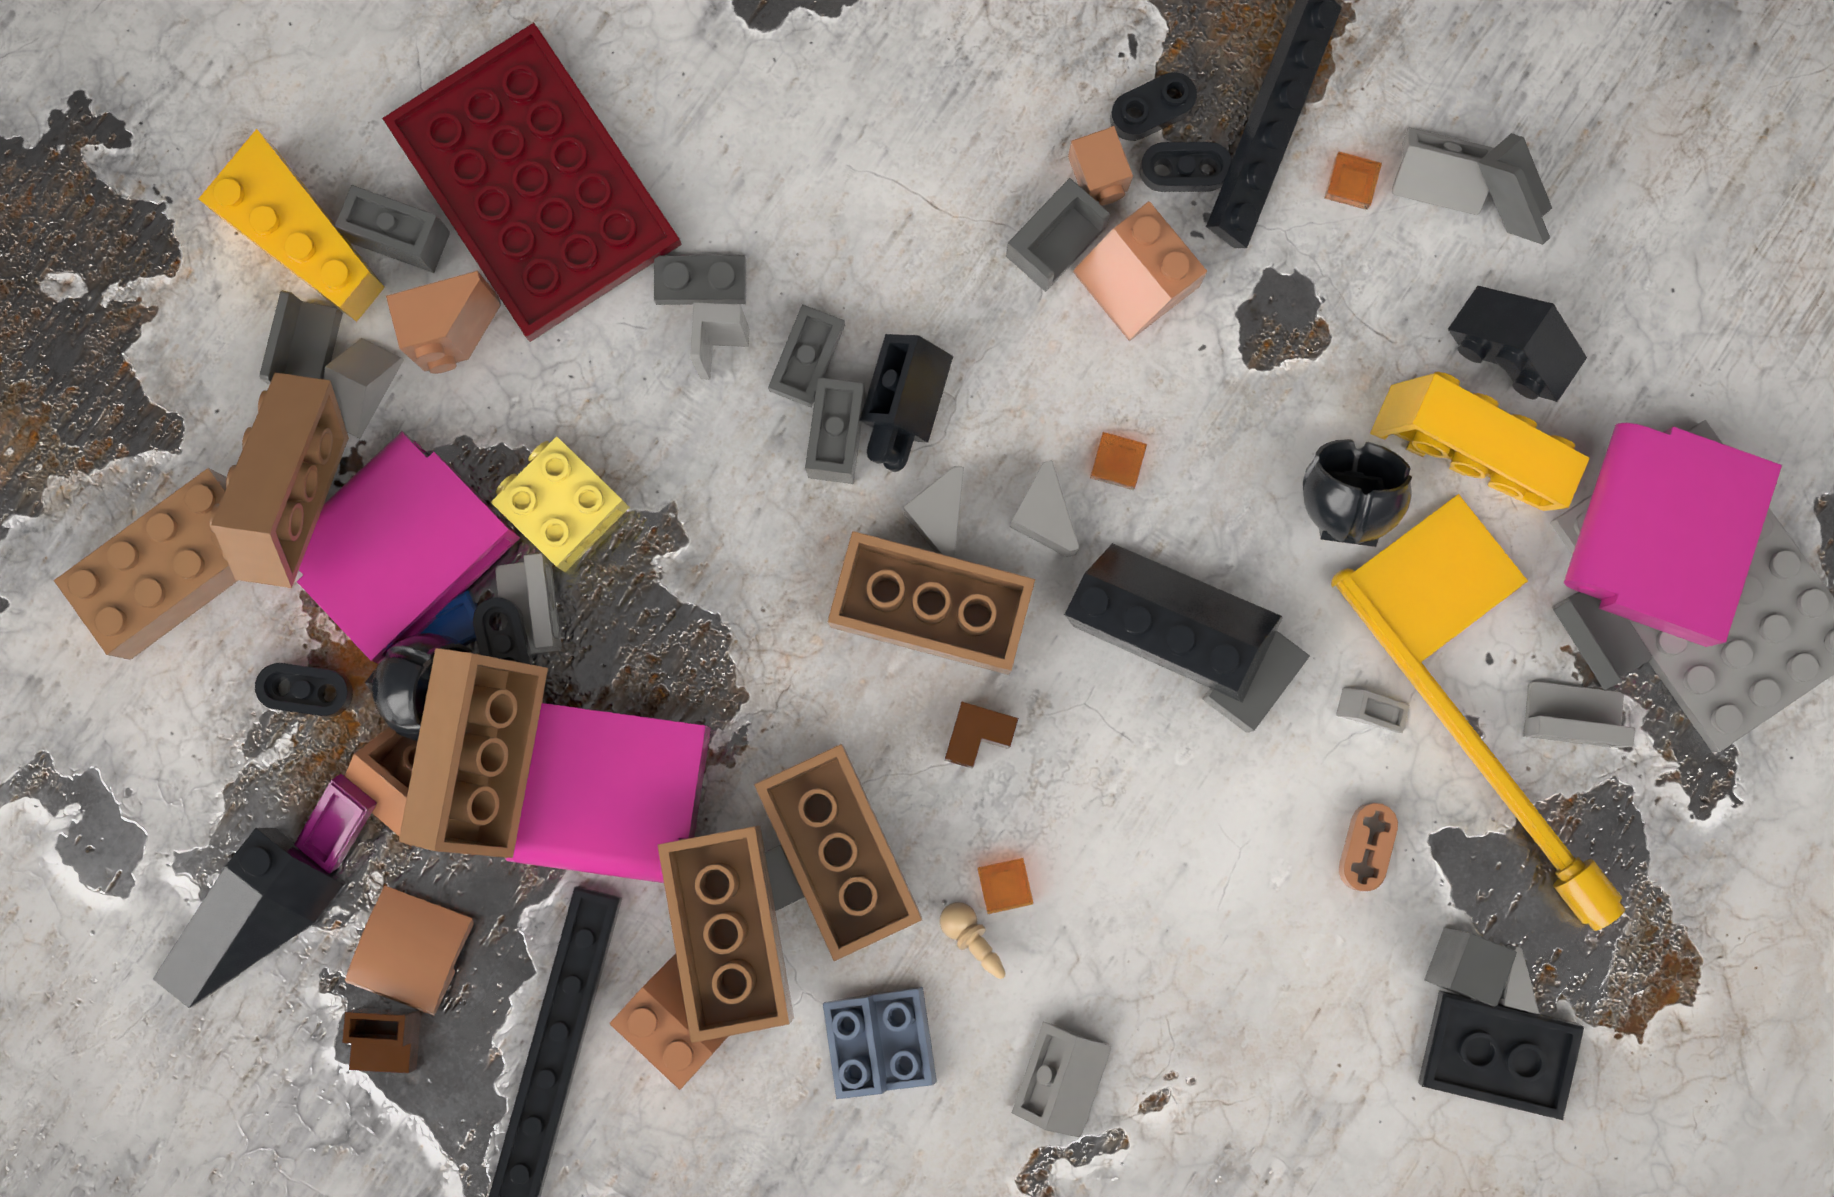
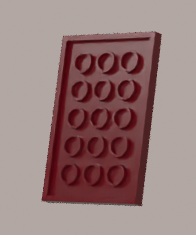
(532, 182)

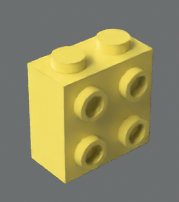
(559, 503)

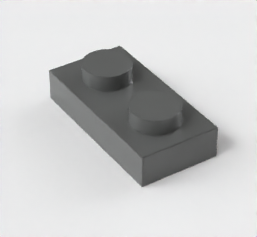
(700, 279)
(806, 355)

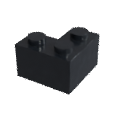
(1522, 338)

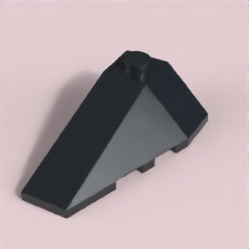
(251, 910)

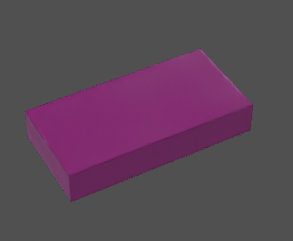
(335, 823)

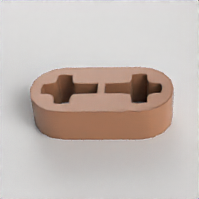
(1379, 850)

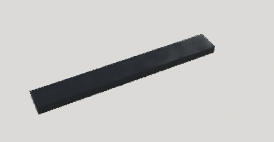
(556, 1044)

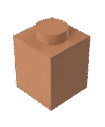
(1101, 166)

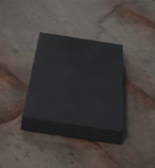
(1501, 1055)

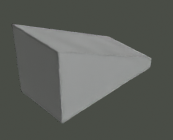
(1372, 709)
(1518, 987)

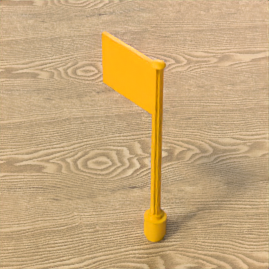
(1417, 601)

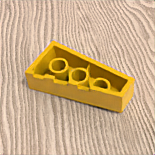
(279, 215)
(1482, 440)

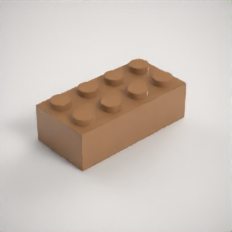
(280, 480)
(152, 571)
(931, 603)
(473, 754)
(838, 852)
(726, 934)

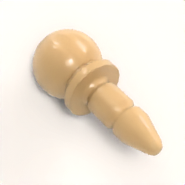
(960, 924)

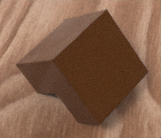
(978, 725)
(382, 1039)

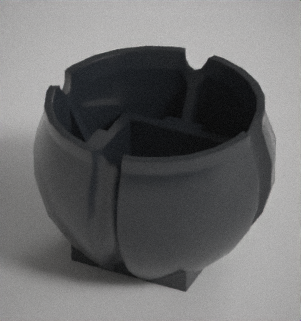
(1356, 491)
(403, 679)

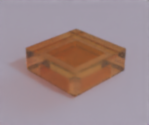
(1352, 180)
(1118, 461)
(1005, 885)

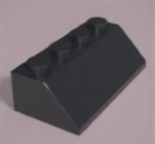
(1173, 620)

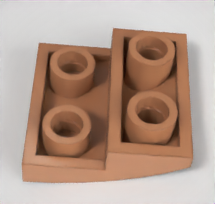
(409, 950)

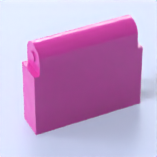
(1672, 530)
(399, 546)
(609, 791)

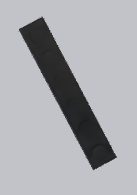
(1272, 120)

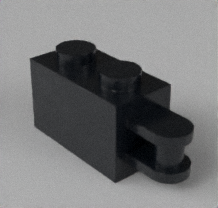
(903, 397)

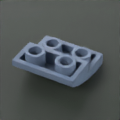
(879, 1043)

